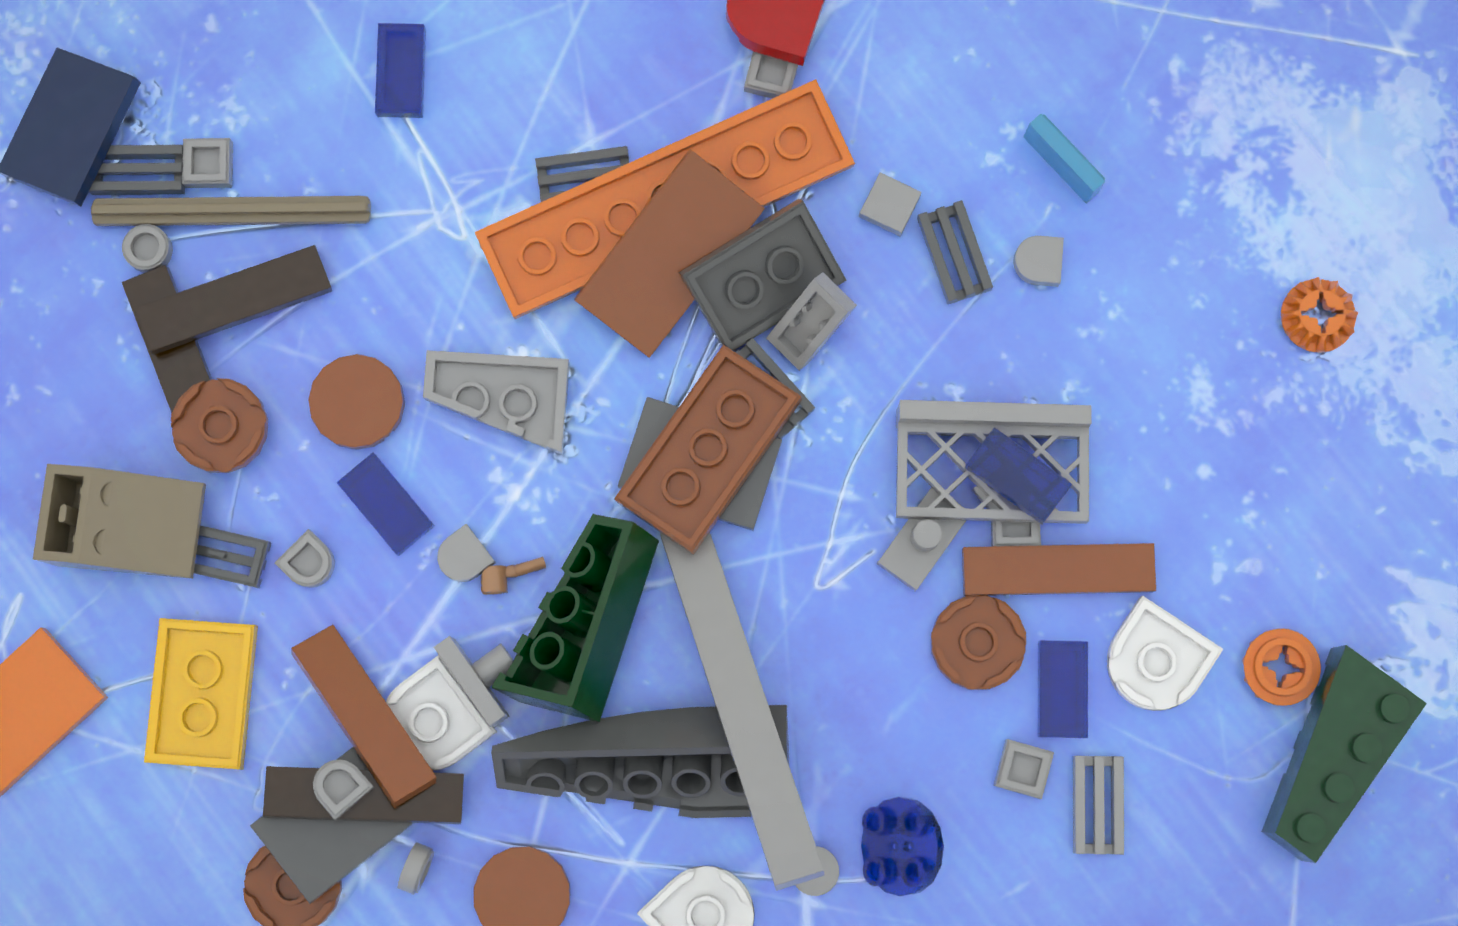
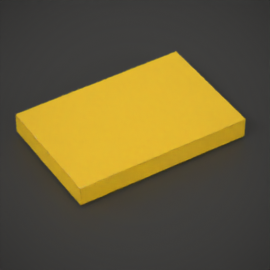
(201, 693)

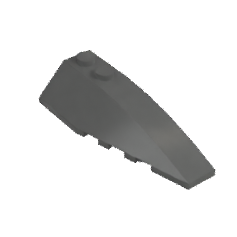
(639, 757)

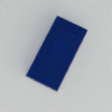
(400, 70)
(1018, 476)
(385, 504)
(1062, 689)

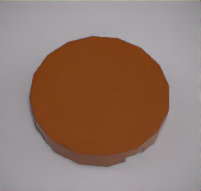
(356, 401)
(219, 425)
(978, 642)
(522, 889)
(276, 899)

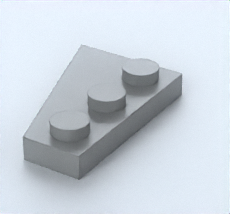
(503, 391)

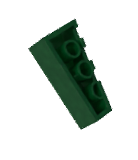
(583, 623)
(1345, 742)

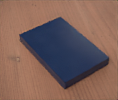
(69, 126)

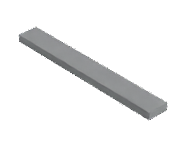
(744, 715)

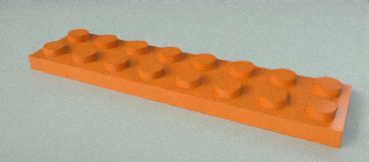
(565, 239)

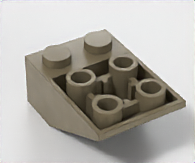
(119, 521)

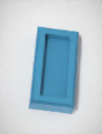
(1064, 157)

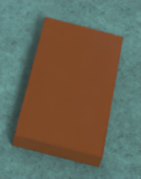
(639, 281)
(708, 449)

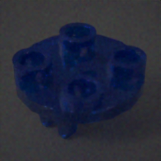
(901, 869)

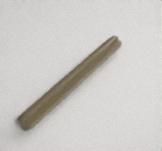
(231, 210)

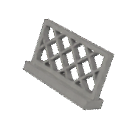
(978, 420)

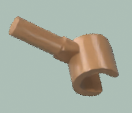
(495, 577)

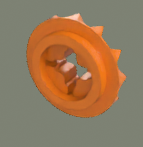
(1305, 329)
(1298, 653)

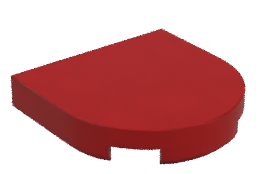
(775, 26)

